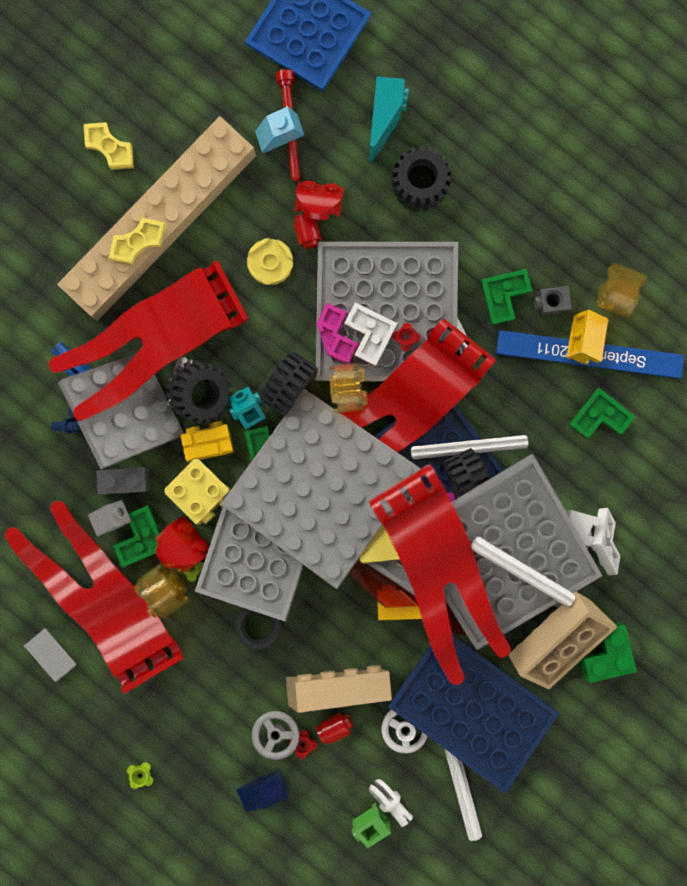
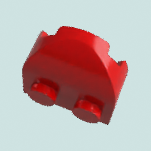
(318, 200)
(180, 546)

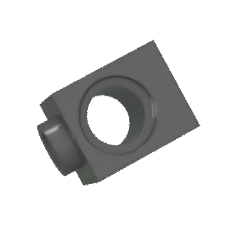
(562, 297)

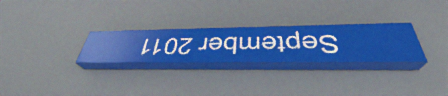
(613, 357)

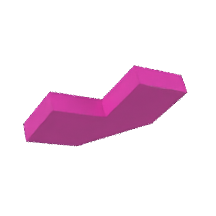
(329, 326)

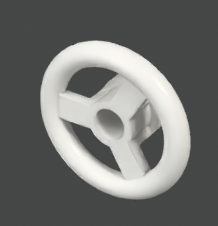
(405, 738)

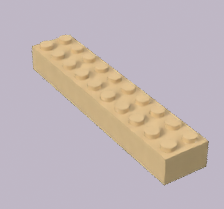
(174, 199)

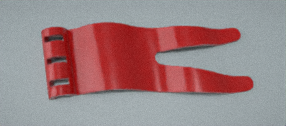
(167, 326)
(425, 386)
(434, 554)
(107, 610)

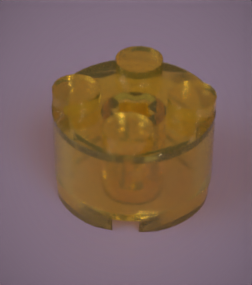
(621, 291)
(347, 387)
(162, 591)

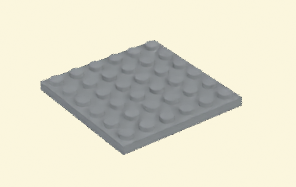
(394, 279)
(315, 485)
(528, 522)

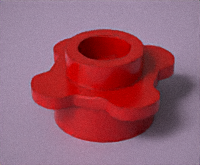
(406, 330)
(309, 745)

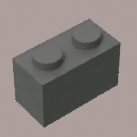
(123, 481)

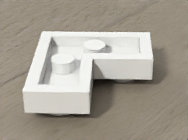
(376, 329)
(603, 542)

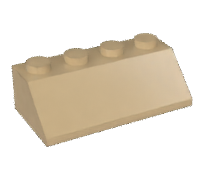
(561, 642)

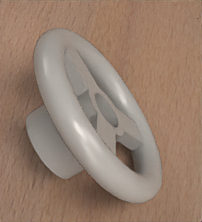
(284, 734)

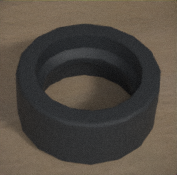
(252, 643)

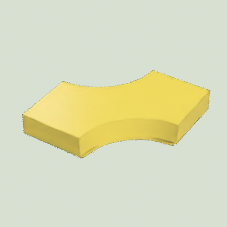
(118, 153)
(146, 235)

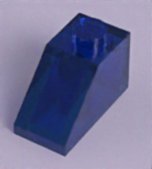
(264, 791)

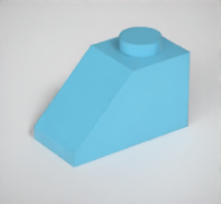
(278, 129)

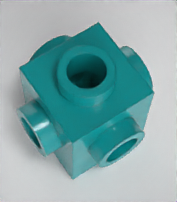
(246, 407)

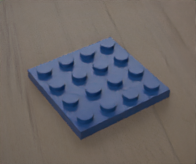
(308, 36)

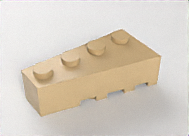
(338, 689)

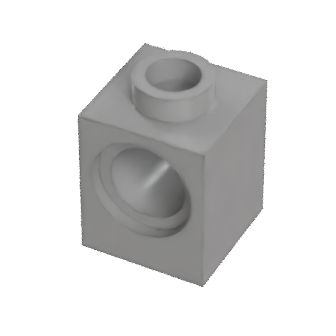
(109, 518)

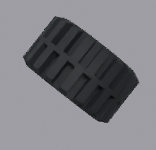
(421, 160)
(288, 382)
(214, 399)
(465, 472)

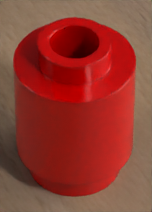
(307, 231)
(334, 728)

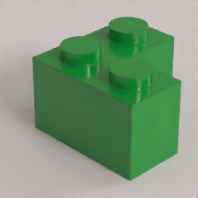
(613, 658)

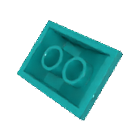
(388, 103)

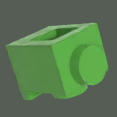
(371, 826)

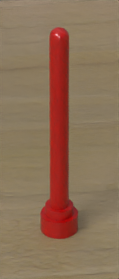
(285, 80)

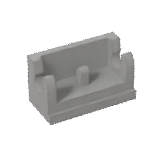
(50, 655)

